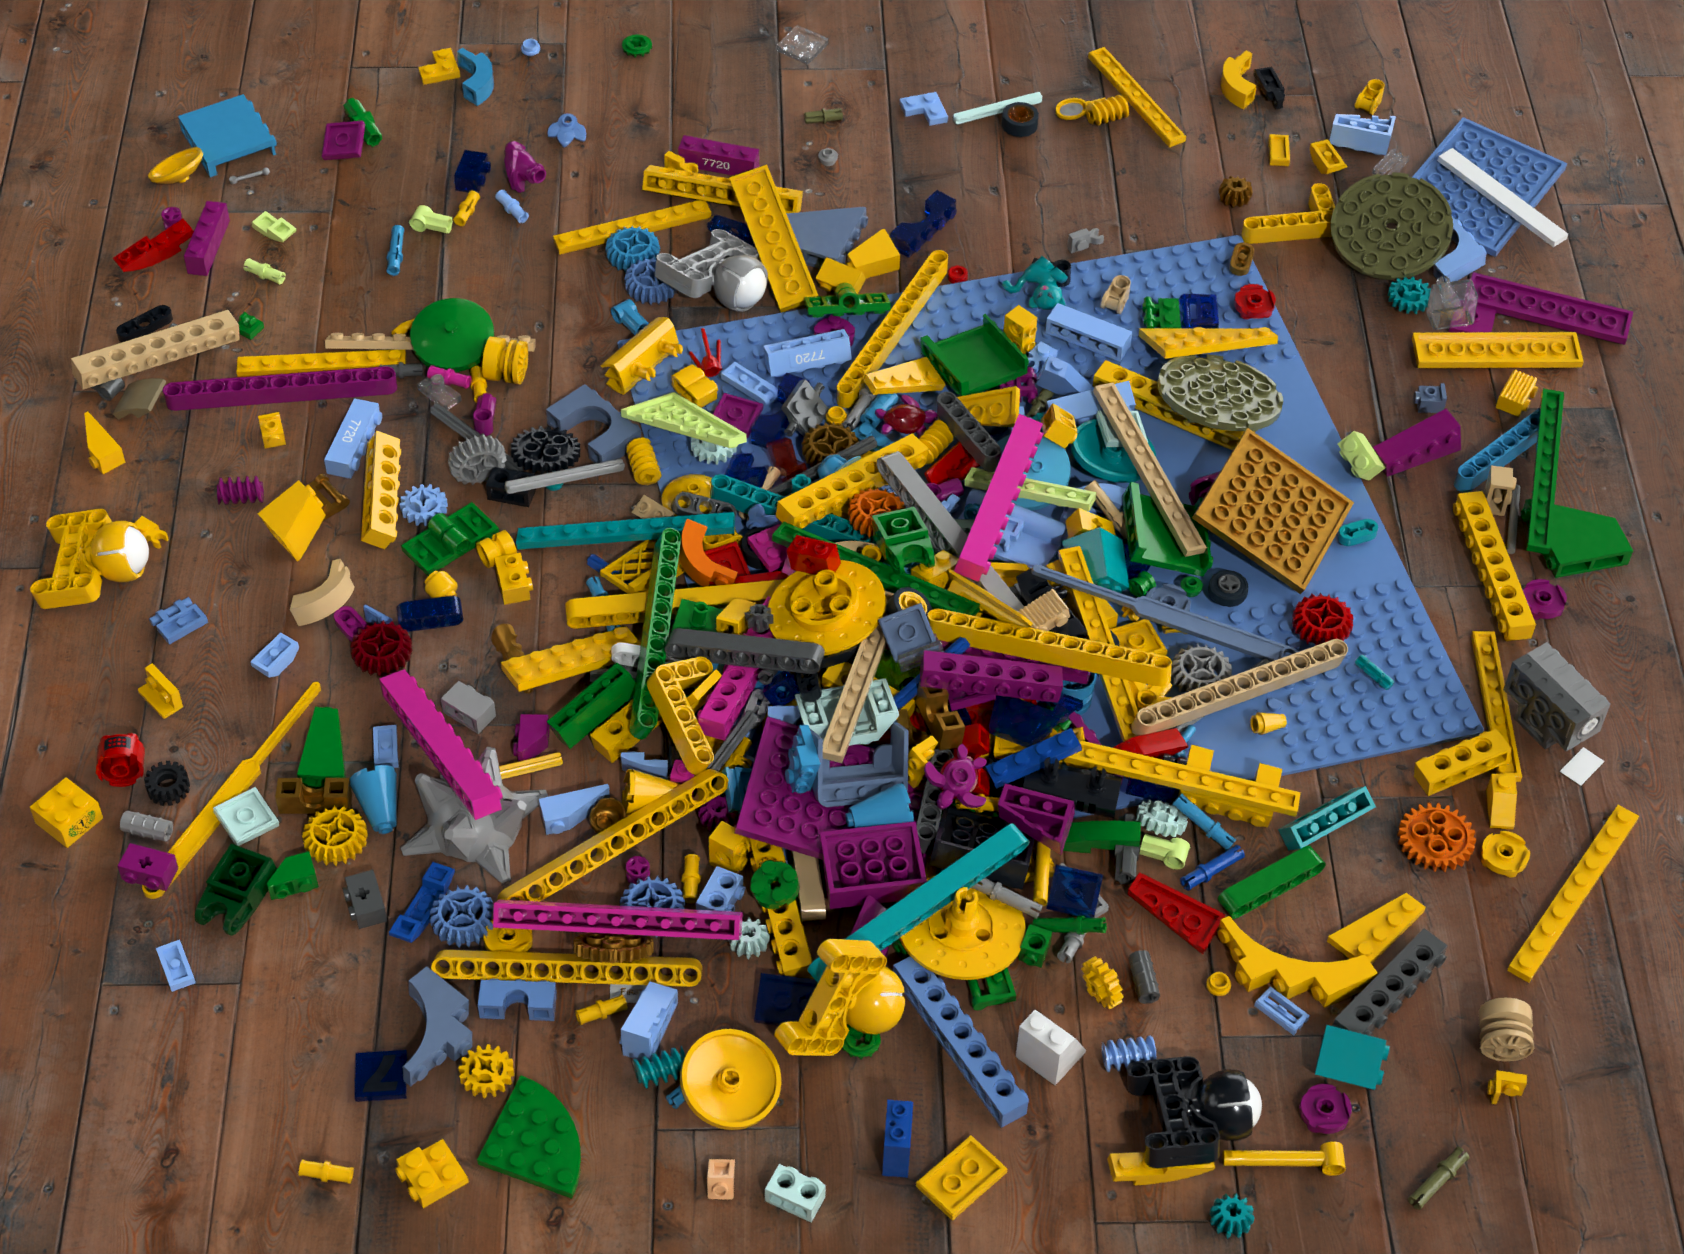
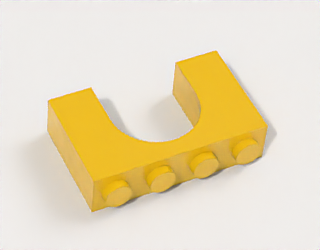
(1266, 774)

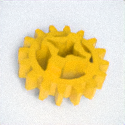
(1102, 982)
(486, 1071)

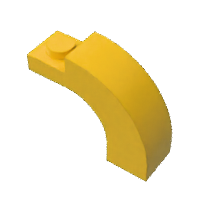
(1233, 85)

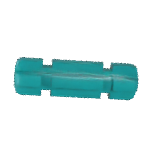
(1374, 672)

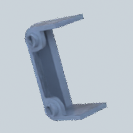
(858, 782)

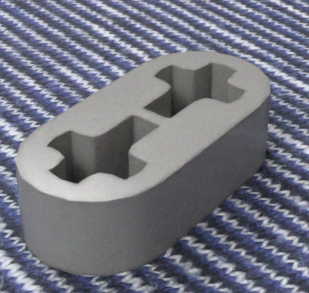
(761, 710)

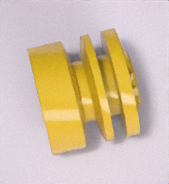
(504, 359)

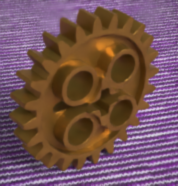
(613, 947)

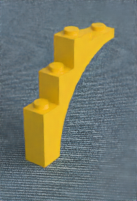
(1259, 966)

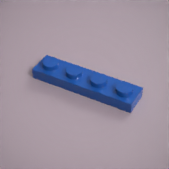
(1033, 758)

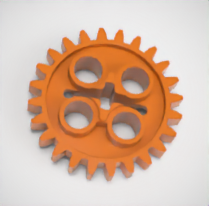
(1436, 832)

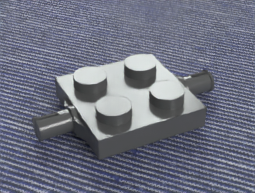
(804, 408)

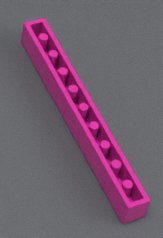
(998, 498)
(441, 744)
(617, 919)

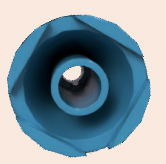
(377, 796)
(883, 808)

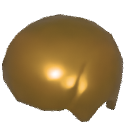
(606, 813)

